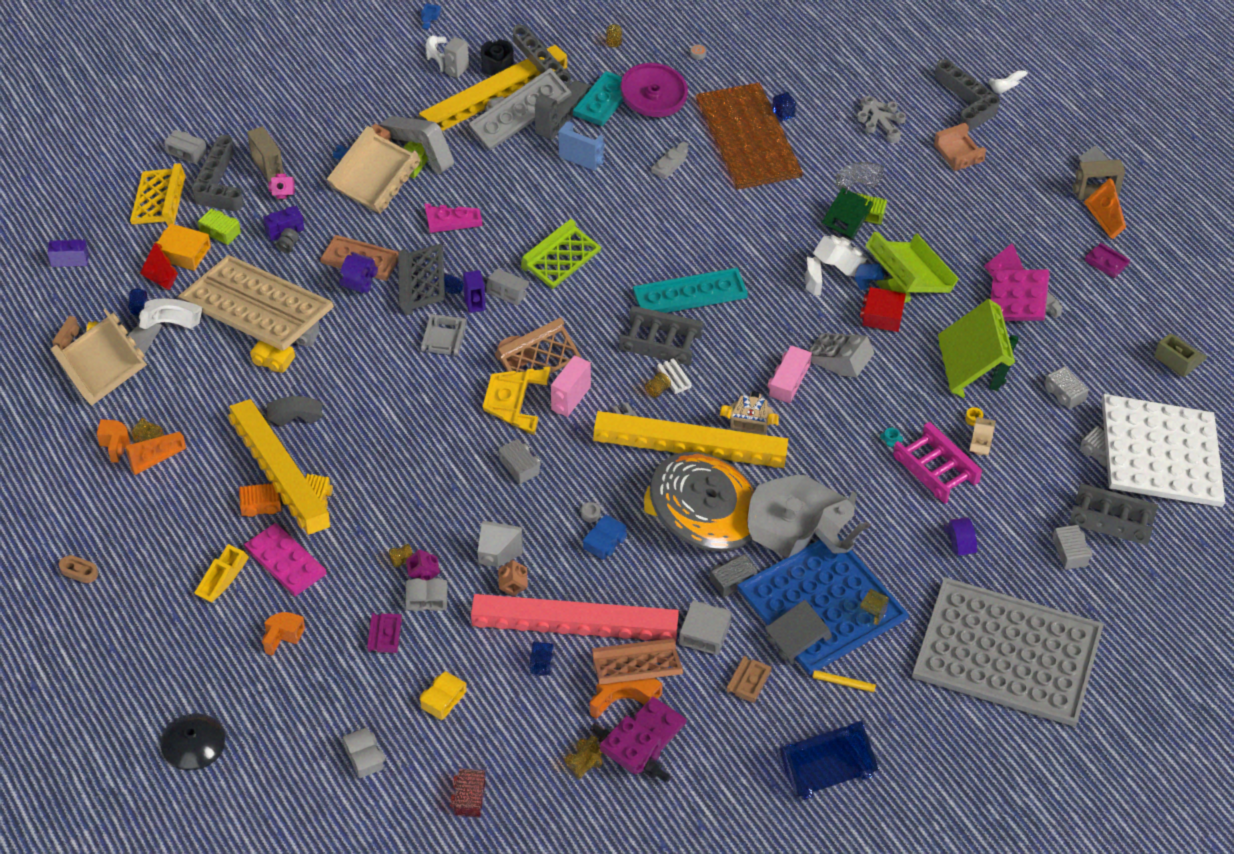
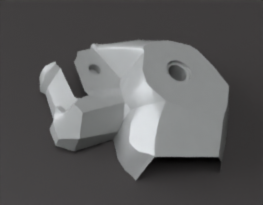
(796, 508)

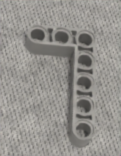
(422, 132)

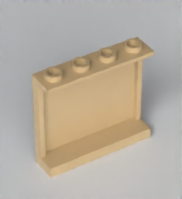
(373, 170)
(101, 359)

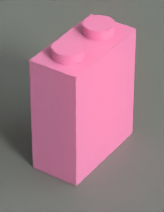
(570, 386)

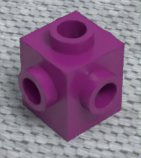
(422, 565)

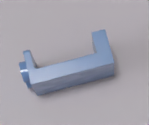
(580, 148)

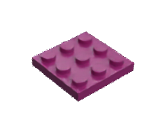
(1021, 293)

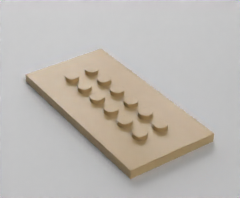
(256, 302)

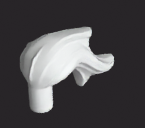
(432, 52)
(1001, 85)

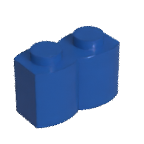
(604, 537)

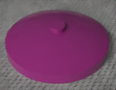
(654, 89)

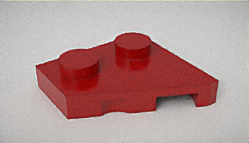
(159, 268)

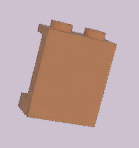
(958, 147)

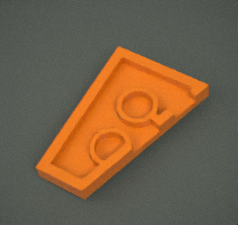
(1107, 209)
(153, 451)

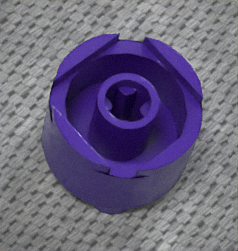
(358, 272)

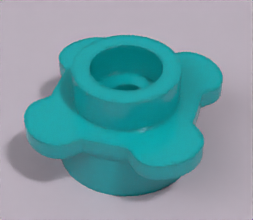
(891, 436)

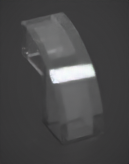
(863, 172)

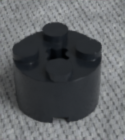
(496, 56)

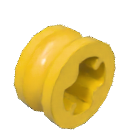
(971, 415)

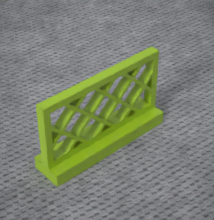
(561, 236)

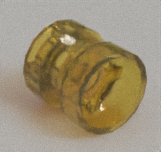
(614, 35)
(657, 384)
(400, 555)

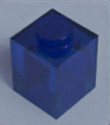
(784, 106)
(541, 658)

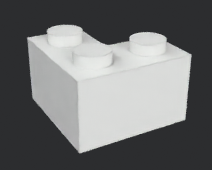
(840, 253)

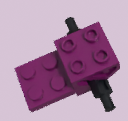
(640, 739)

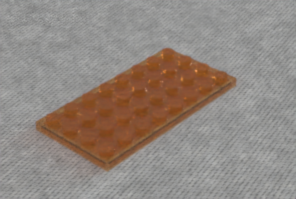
(748, 136)

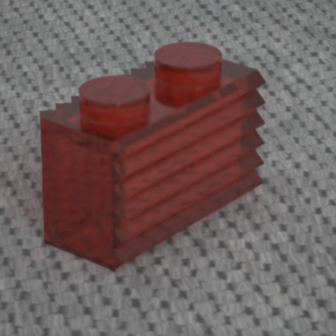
(469, 792)

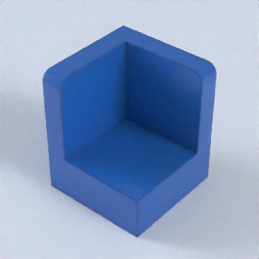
(866, 273)

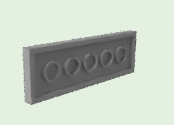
(517, 109)

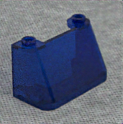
(828, 759)

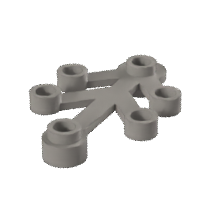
(871, 104)

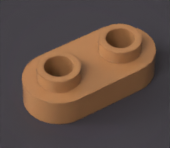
(80, 569)

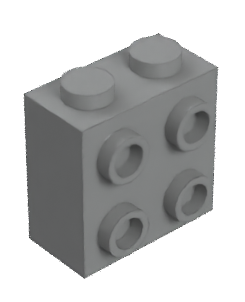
(705, 627)

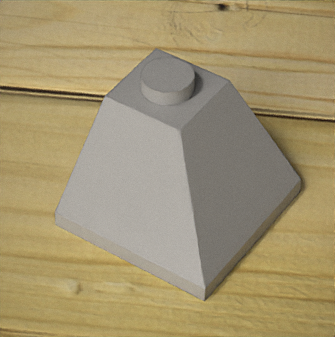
(499, 543)

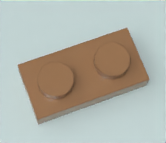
(66, 333)

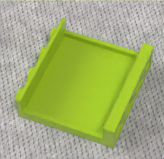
(913, 264)
(975, 345)

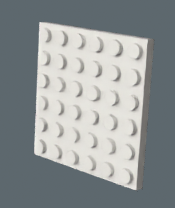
(1162, 450)

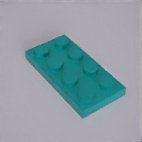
(601, 100)

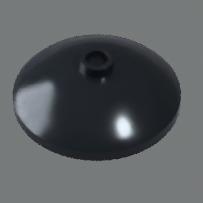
(195, 750)

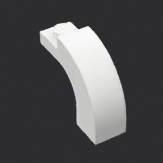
(170, 311)

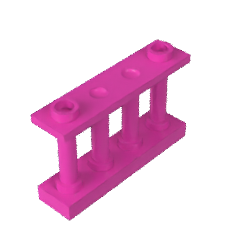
(942, 447)

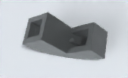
(287, 408)

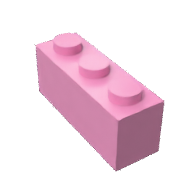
(789, 374)

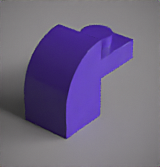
(962, 536)

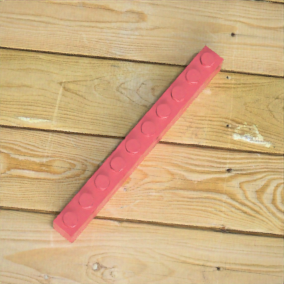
(574, 617)

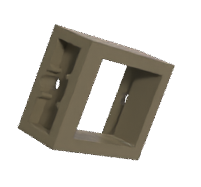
(265, 153)
(1110, 168)

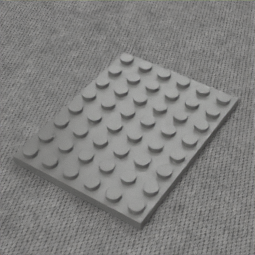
(1009, 651)

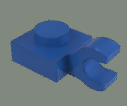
(429, 13)

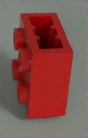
(883, 309)

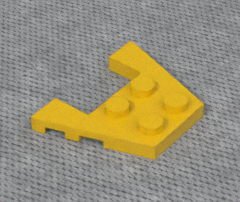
(507, 393)

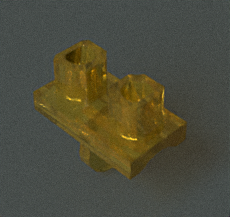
(586, 758)

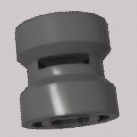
(287, 240)

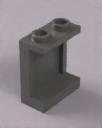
(796, 631)

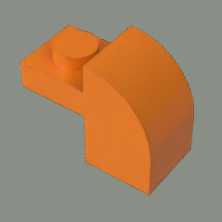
(113, 435)
(280, 627)

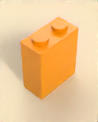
(184, 246)

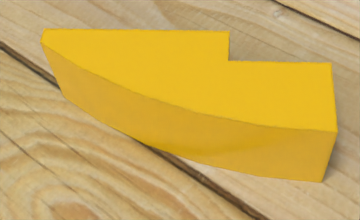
(221, 573)

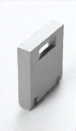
(444, 339)

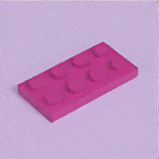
(285, 559)

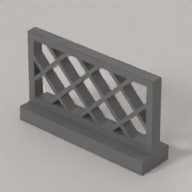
(408, 280)

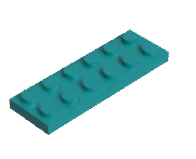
(691, 291)

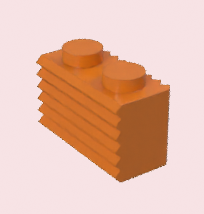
(259, 500)

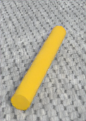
(844, 681)

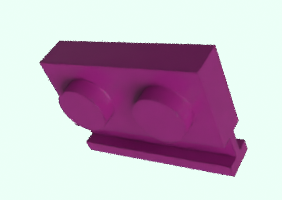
(1107, 260)
(384, 633)

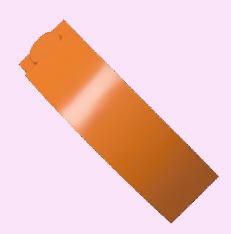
(639, 690)

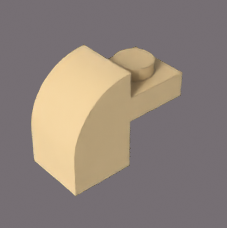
(982, 436)

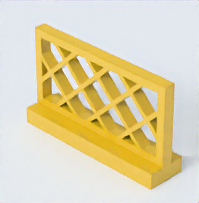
(171, 195)

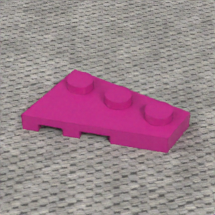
(447, 219)

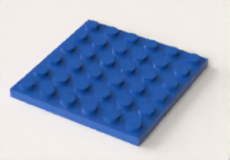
(834, 589)

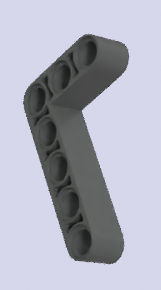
(538, 51)
(982, 100)
(552, 116)
(207, 187)

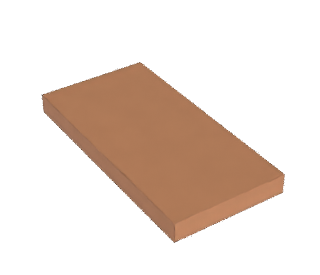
(341, 246)

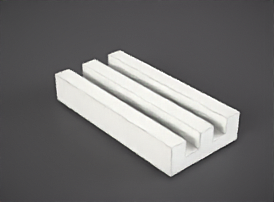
(673, 365)

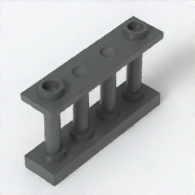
(661, 321)
(1117, 504)

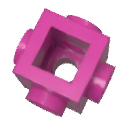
(288, 189)

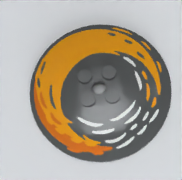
(685, 509)

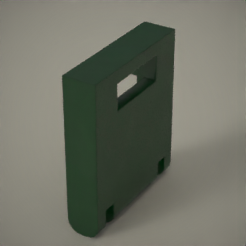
(848, 209)
(1001, 369)

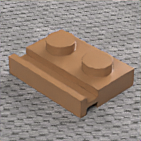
(749, 679)

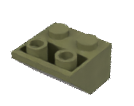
(1179, 354)

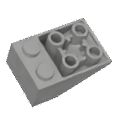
(842, 353)

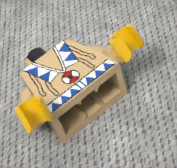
(750, 414)

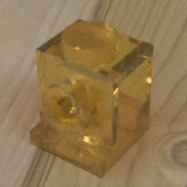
(145, 430)

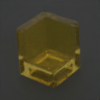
(876, 604)

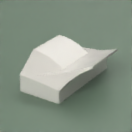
(813, 276)

